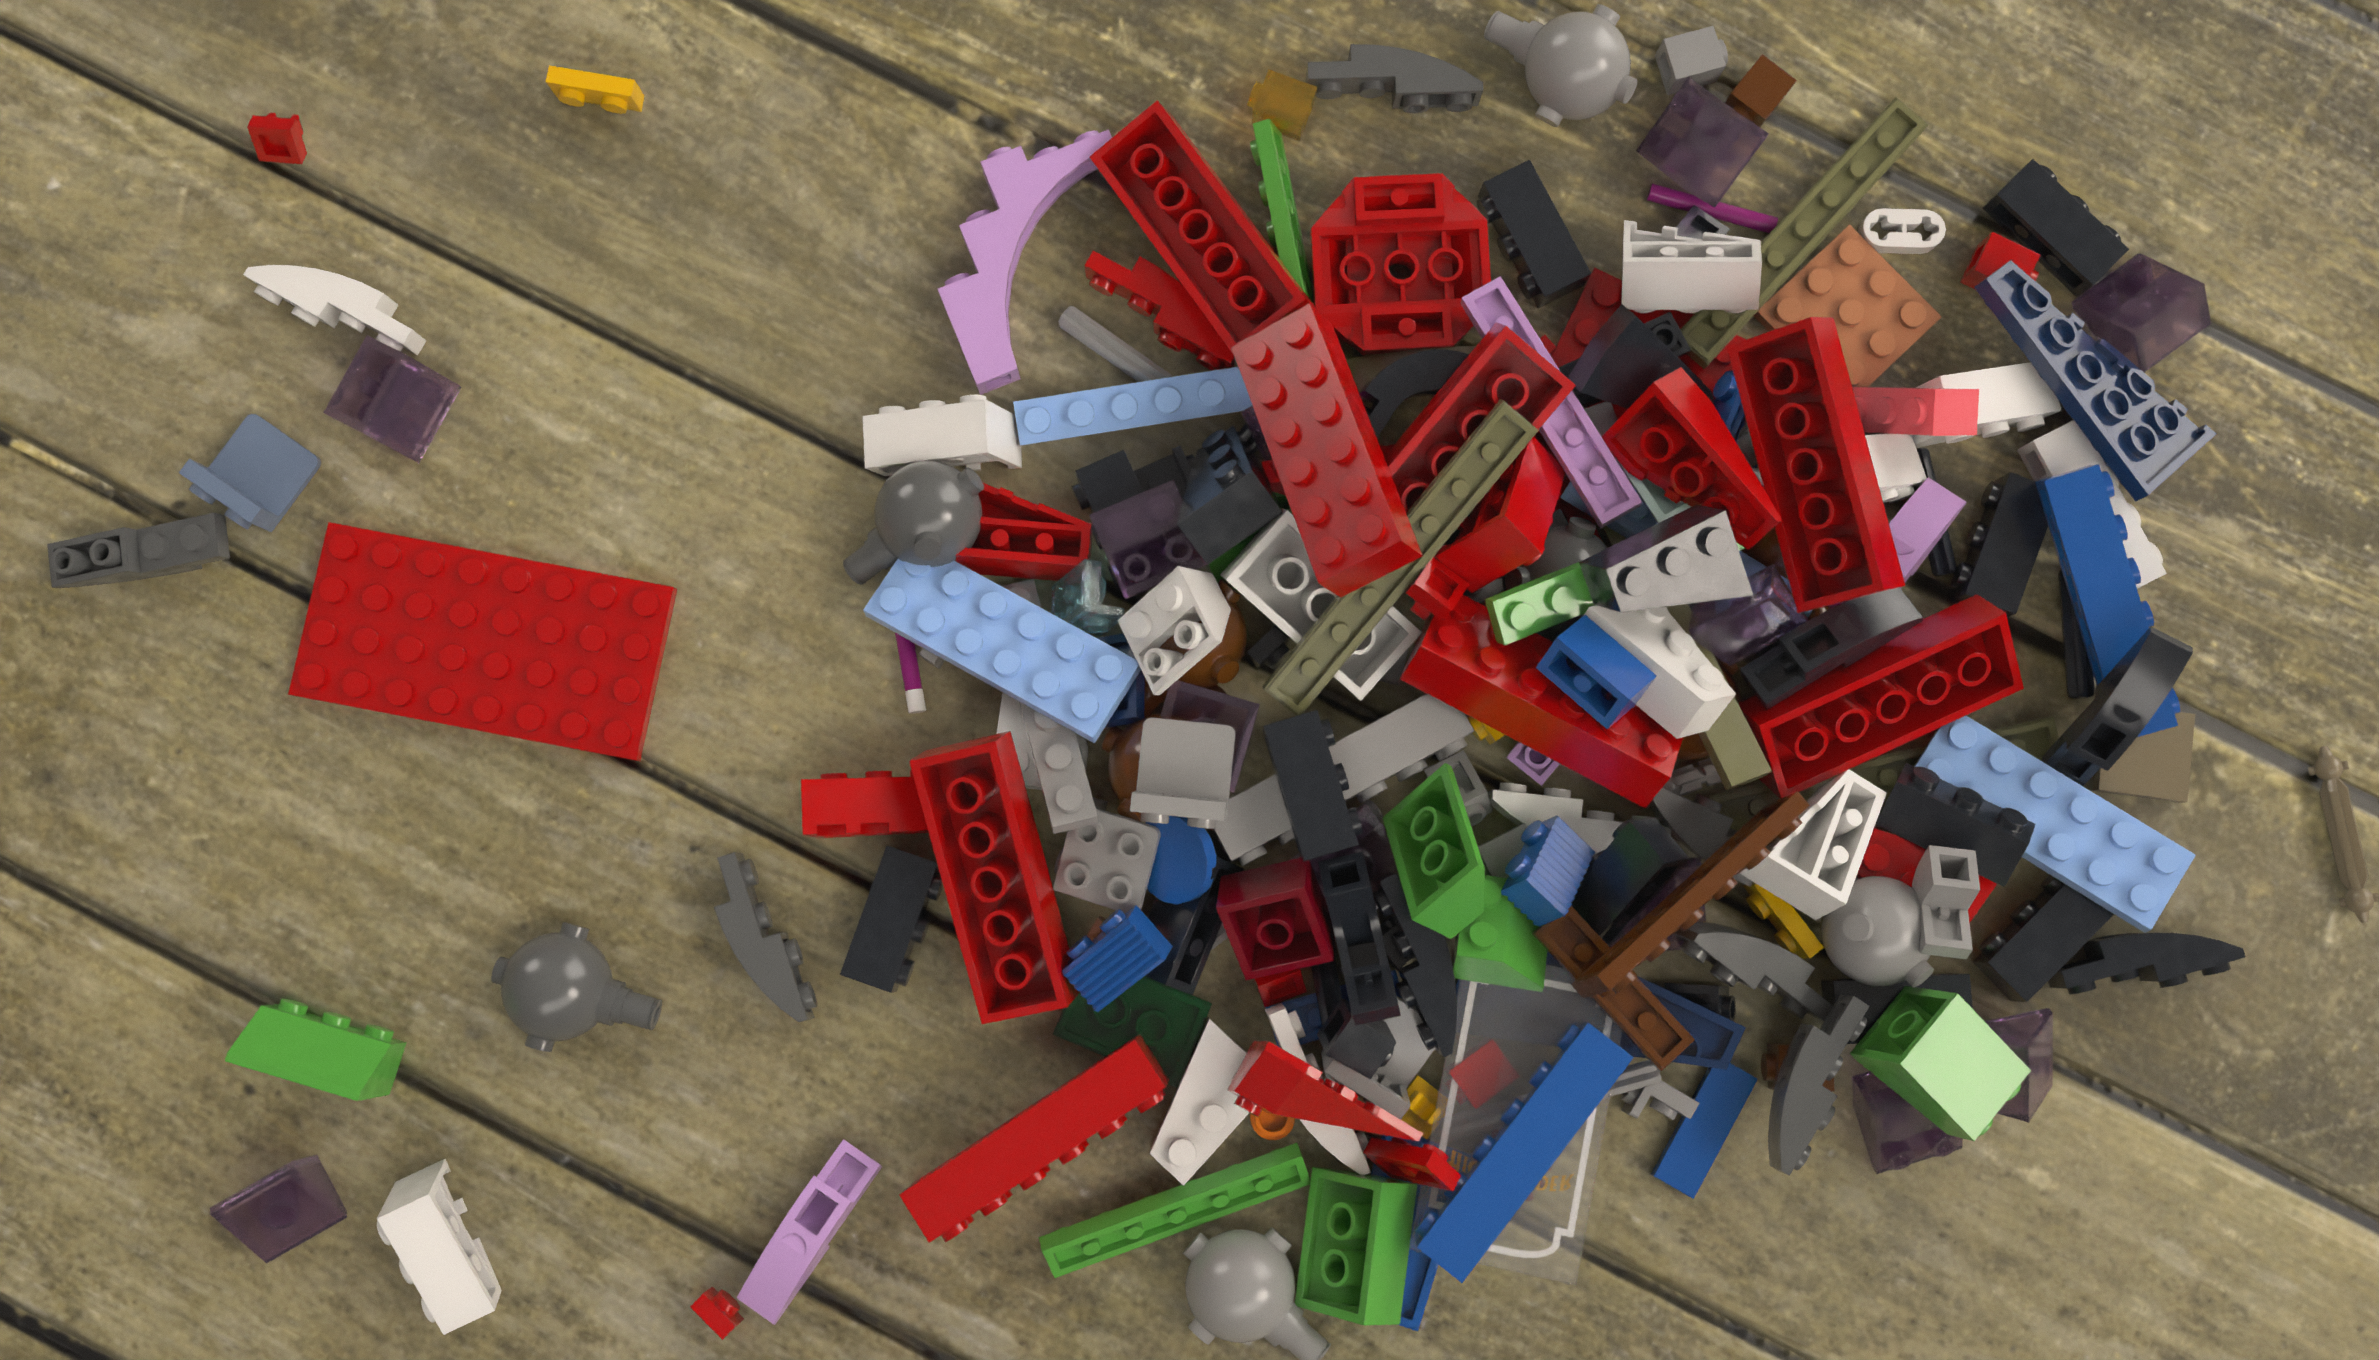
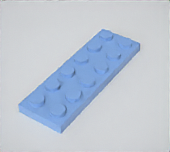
(1006, 643)
(2075, 831)

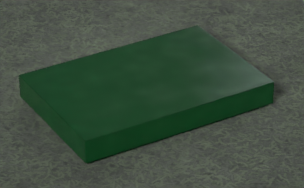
(1160, 1014)

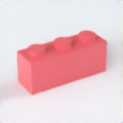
(1918, 410)

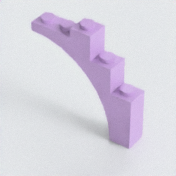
(995, 241)

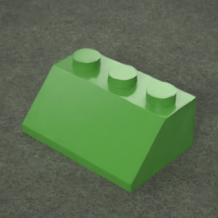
(1437, 855)
(319, 1051)
(1356, 1246)

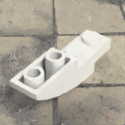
(334, 299)
(1526, 808)
(1339, 1141)

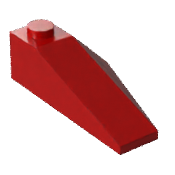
(1688, 451)
(1292, 1088)

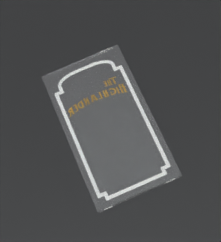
(1495, 1051)

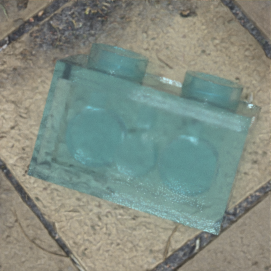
(1079, 599)

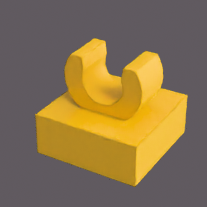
(1423, 1104)

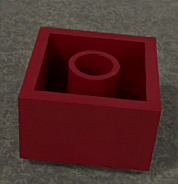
(1276, 918)

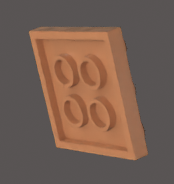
(1870, 302)

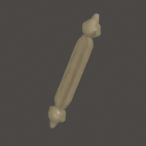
(2343, 834)

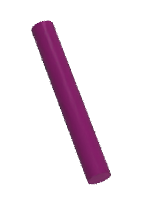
(1722, 211)

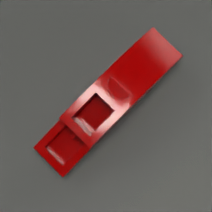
(1154, 291)

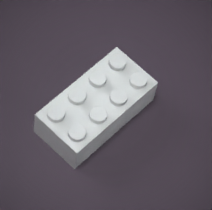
(1281, 583)

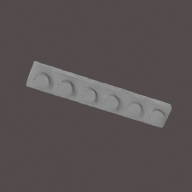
(1057, 757)

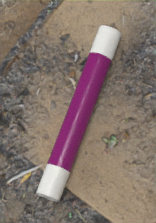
(910, 675)

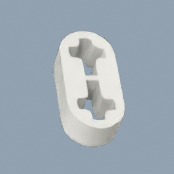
(1903, 221)

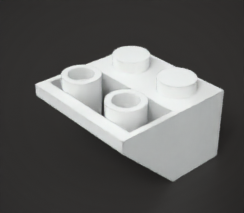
(1171, 610)

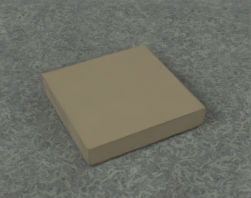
(2153, 765)

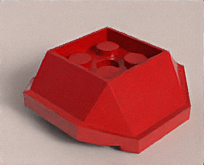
(1408, 223)

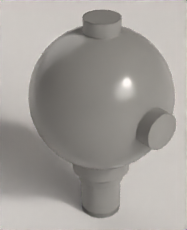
(1571, 63)
(1877, 934)
(1245, 1292)

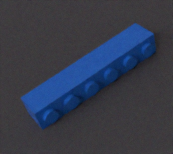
(2099, 573)
(1522, 1150)

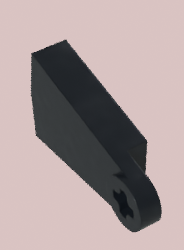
(1625, 361)

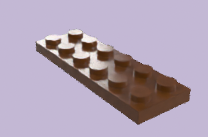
(1682, 905)

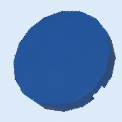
(1181, 862)

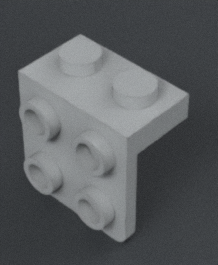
(1184, 772)
(1108, 860)
(1389, 1082)

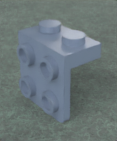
(254, 474)

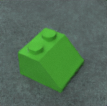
(1500, 945)

